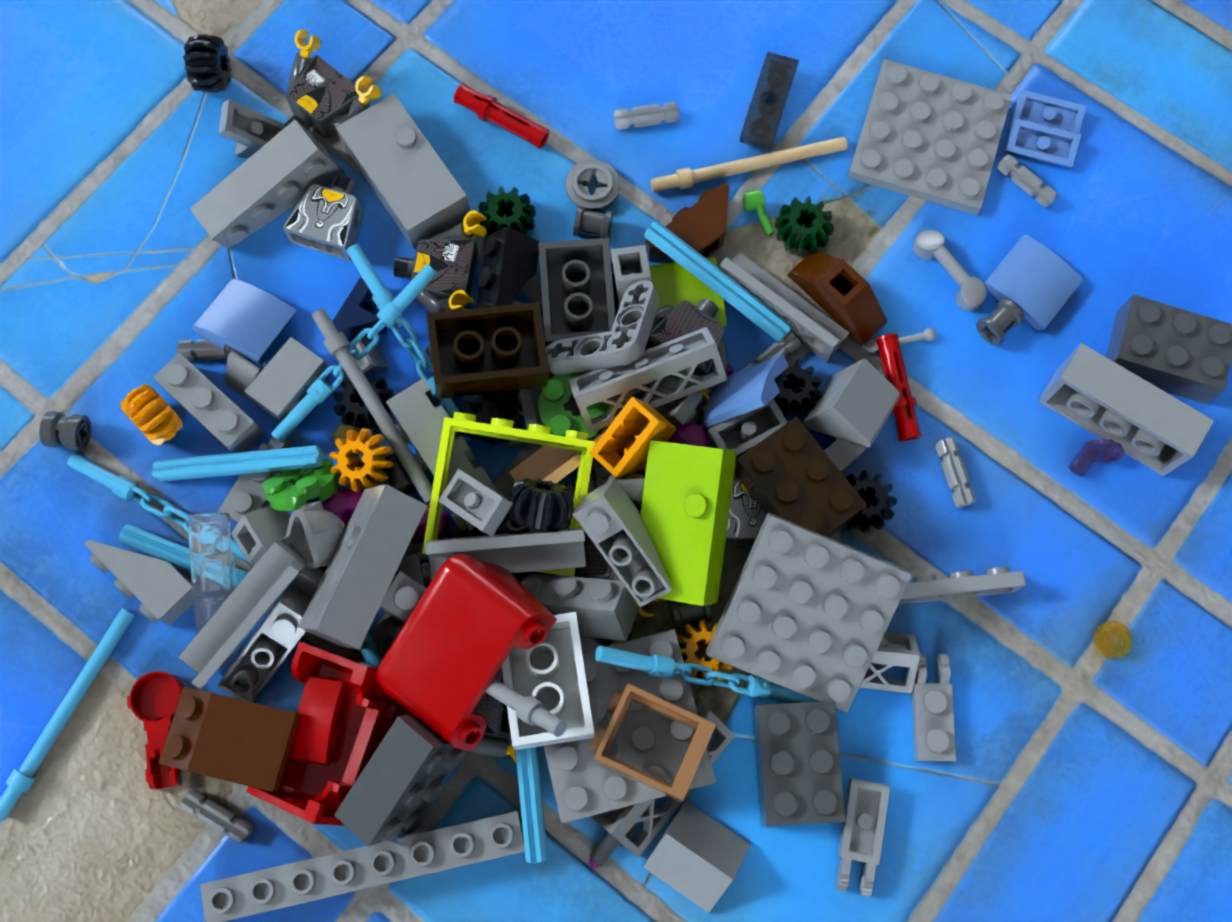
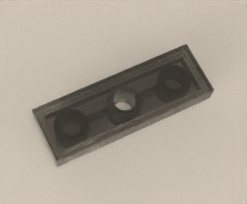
(773, 88)

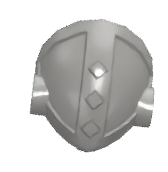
(314, 534)

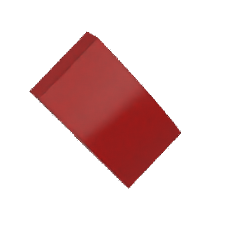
(317, 726)

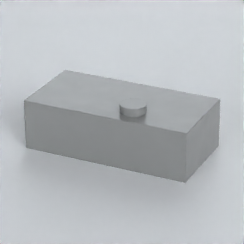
(403, 170)
(1125, 409)
(363, 566)

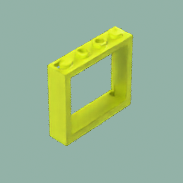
(504, 429)

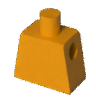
(631, 436)

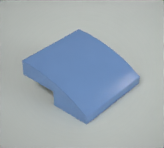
(1045, 128)
(1034, 281)
(244, 319)
(745, 391)

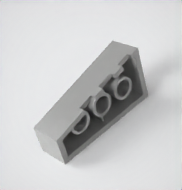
(266, 185)
(421, 425)

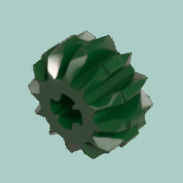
(507, 204)
(808, 216)

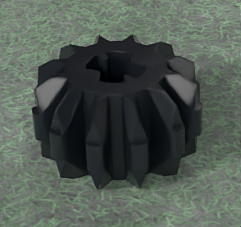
(207, 63)
(806, 386)
(350, 406)
(878, 503)
(541, 504)

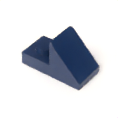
(356, 313)

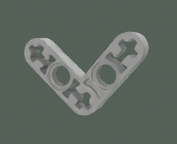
(611, 347)

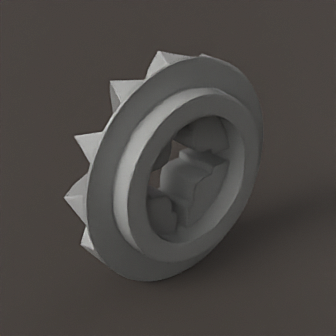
(583, 174)

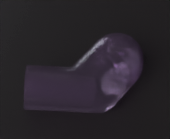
(1096, 452)

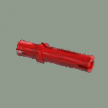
(491, 110)
(895, 373)

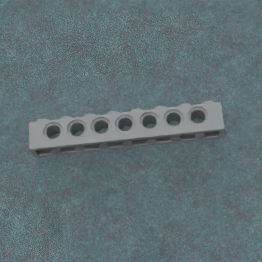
(362, 867)

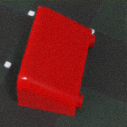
(459, 643)
(364, 720)

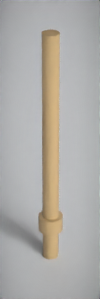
(686, 178)

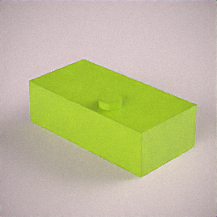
(688, 516)

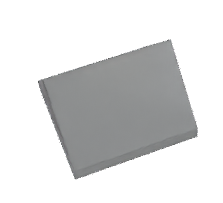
(854, 404)
(697, 856)

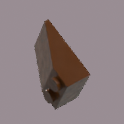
(230, 739)

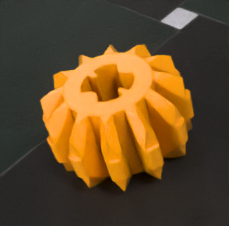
(151, 414)
(349, 460)
(690, 648)

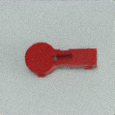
(150, 699)

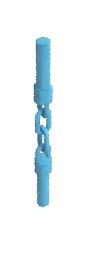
(382, 297)
(320, 389)
(128, 489)
(664, 668)

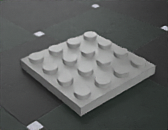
(930, 137)
(808, 612)
(643, 740)

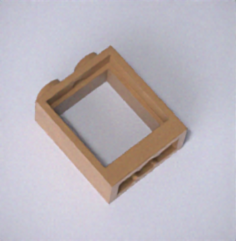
(605, 737)

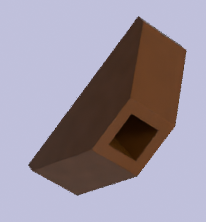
(699, 226)
(840, 294)

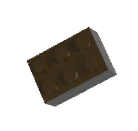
(487, 350)
(799, 481)

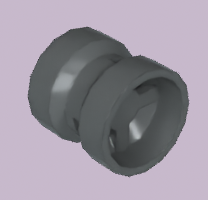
(62, 430)

